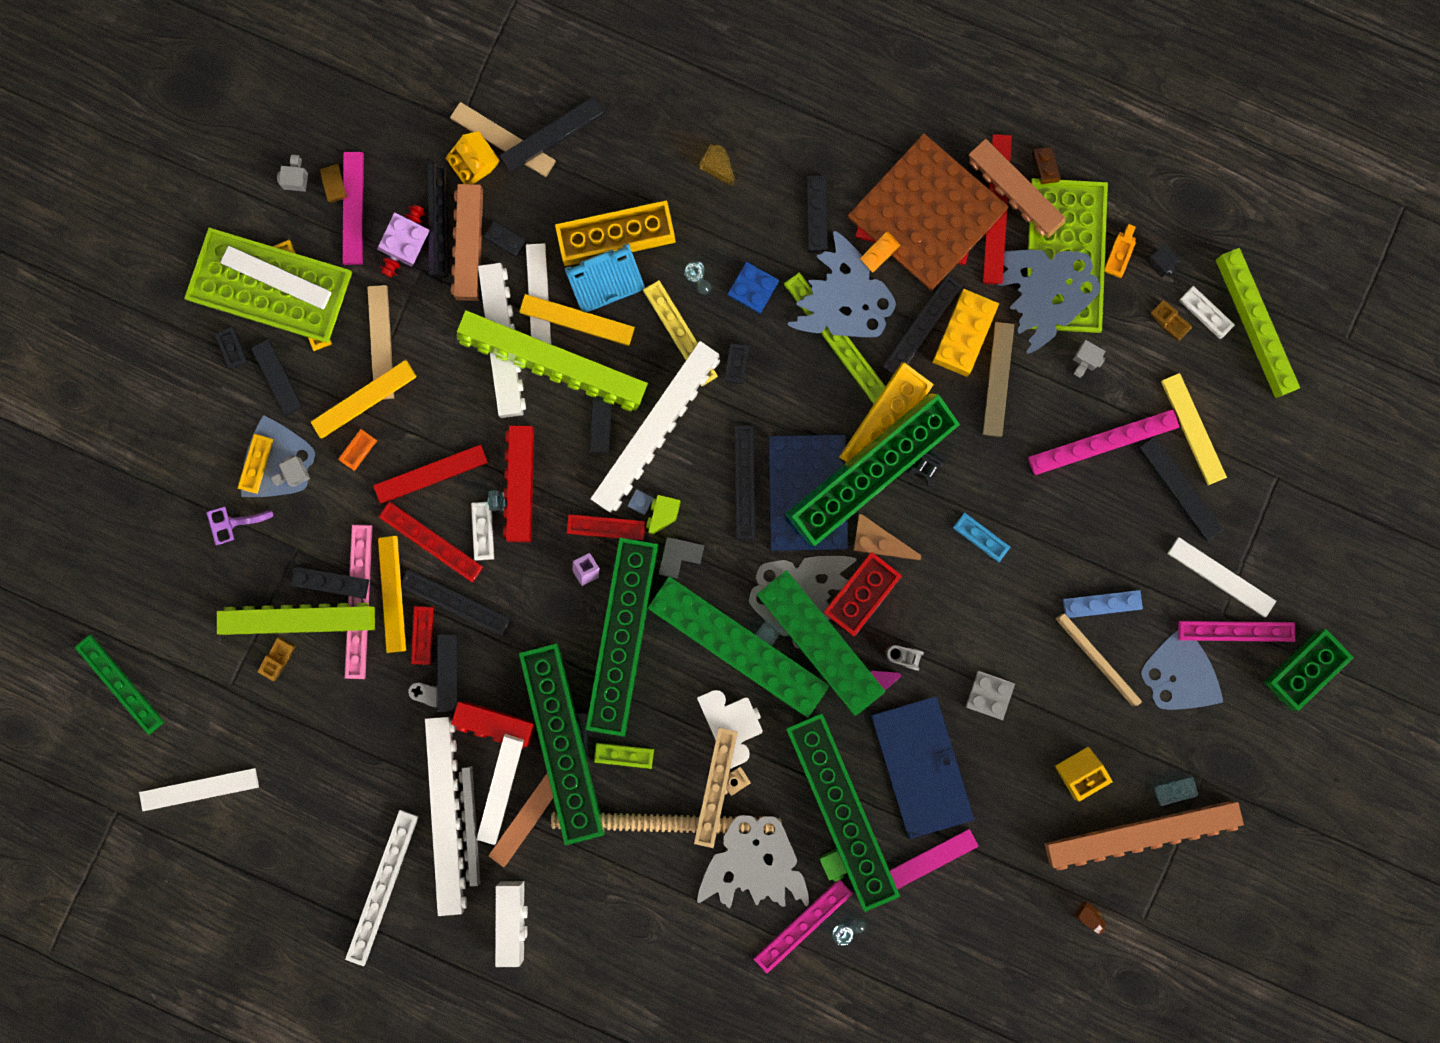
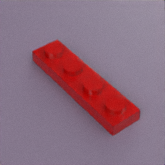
(606, 527)

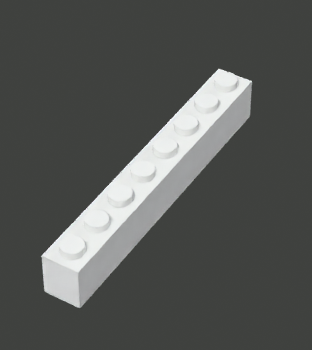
(497, 309)

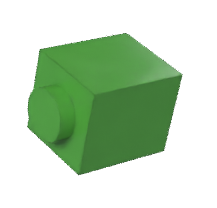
(833, 865)

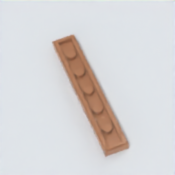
(523, 823)

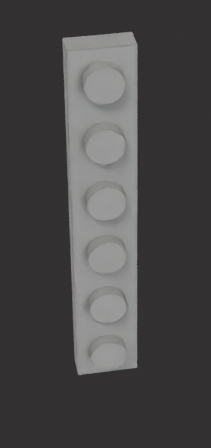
(470, 834)

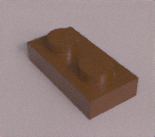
(1046, 165)

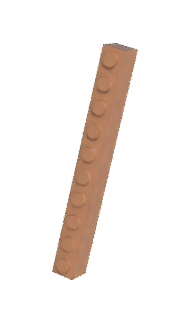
(1144, 834)

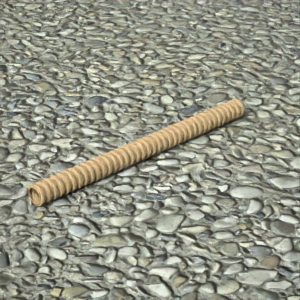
(664, 823)

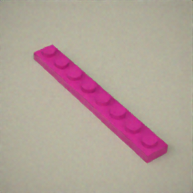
(1103, 442)

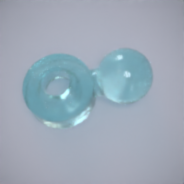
(703, 286)
(843, 934)

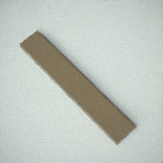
(998, 379)

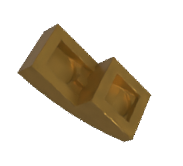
(333, 183)
(1170, 320)
(276, 659)

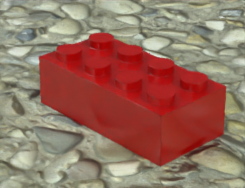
(862, 594)
(492, 723)

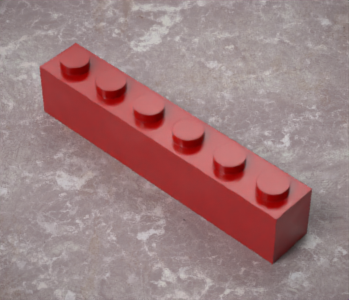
(520, 484)

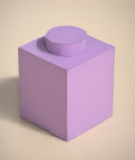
(585, 569)

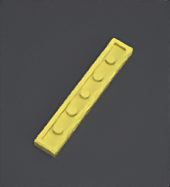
(673, 322)
(1193, 429)

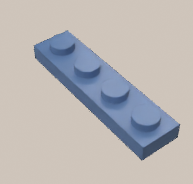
(1103, 604)

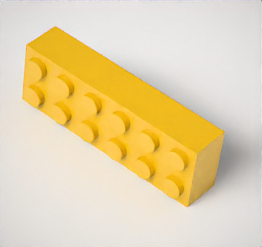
(638, 226)

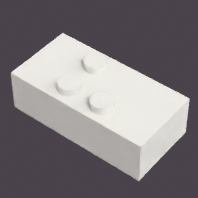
(510, 924)

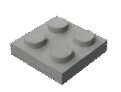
(990, 695)

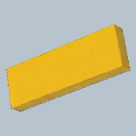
(255, 463)

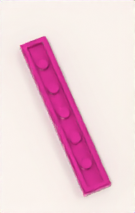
(353, 208)
(1236, 631)
(933, 858)
(803, 926)

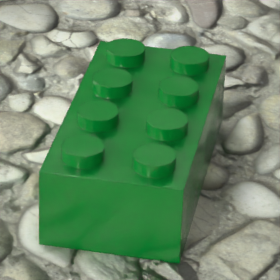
(1308, 669)

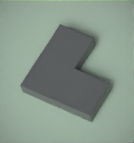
(678, 551)

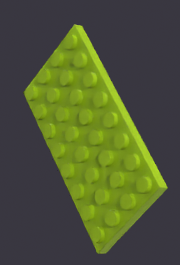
(1084, 232)
(246, 297)

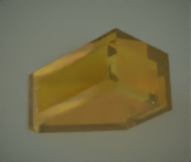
(718, 164)

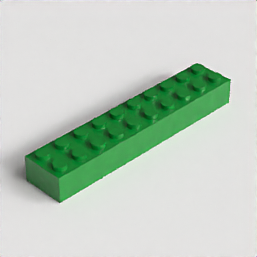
(872, 469)
(622, 637)
(738, 647)
(561, 744)
(843, 812)

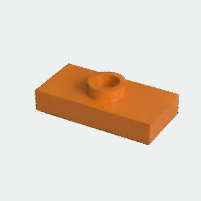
(357, 449)

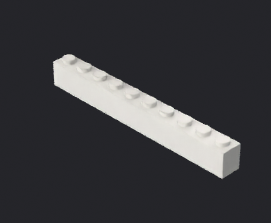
(655, 427)
(445, 816)

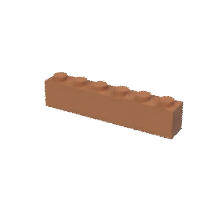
(1016, 188)
(468, 242)

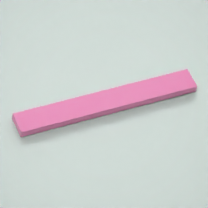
(359, 567)

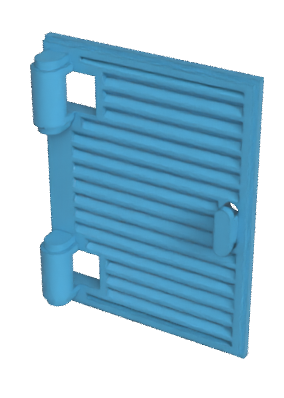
(605, 278)

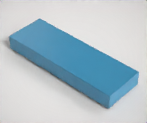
(981, 537)

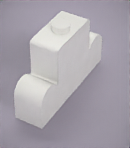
(736, 716)

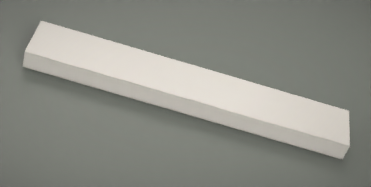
(276, 277)
(538, 287)
(1221, 577)
(199, 789)
(500, 789)

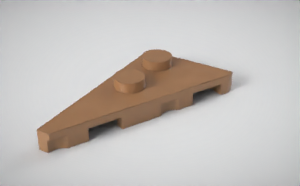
(875, 539)

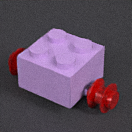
(403, 240)

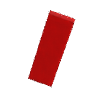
(422, 635)

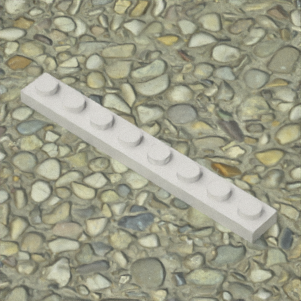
(382, 888)

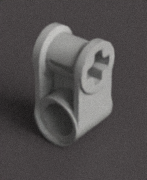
(907, 657)
(428, 695)

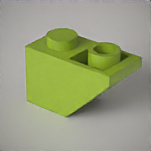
(664, 513)

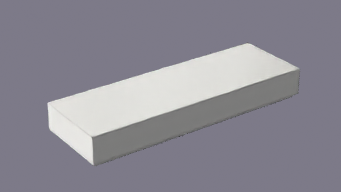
(1206, 312)
(482, 531)

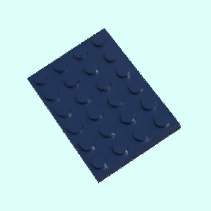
(795, 470)

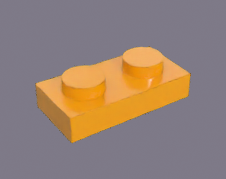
(880, 252)

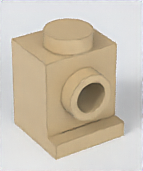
(742, 779)

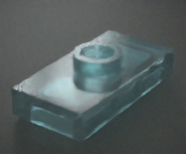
(1176, 791)

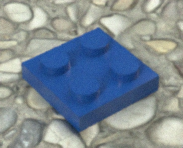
(753, 287)

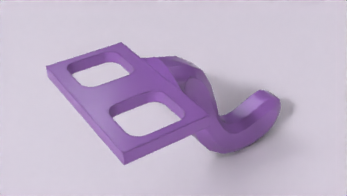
(229, 523)

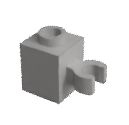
(293, 177)
(1088, 357)
(292, 471)

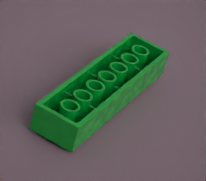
(821, 643)

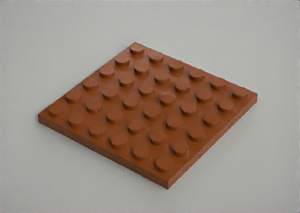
(930, 210)

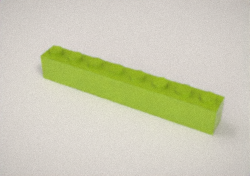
(1257, 323)
(296, 620)

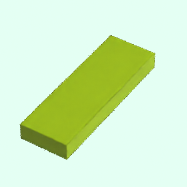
(624, 755)

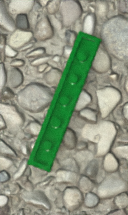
(119, 684)

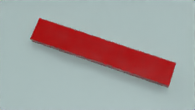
(430, 474)
(431, 542)

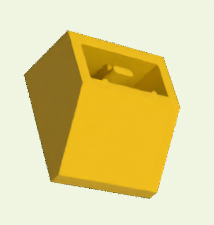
(472, 158)
(1083, 774)

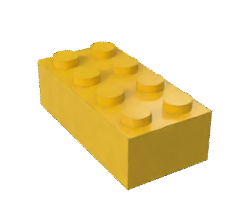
(965, 333)

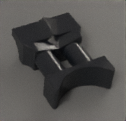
(933, 458)

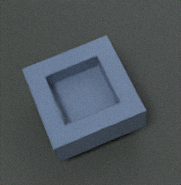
(640, 502)

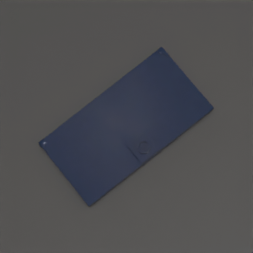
(922, 767)

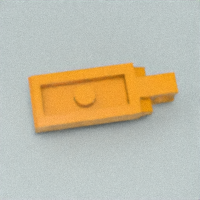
(1121, 252)

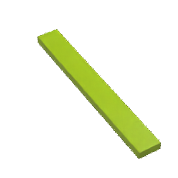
(841, 345)

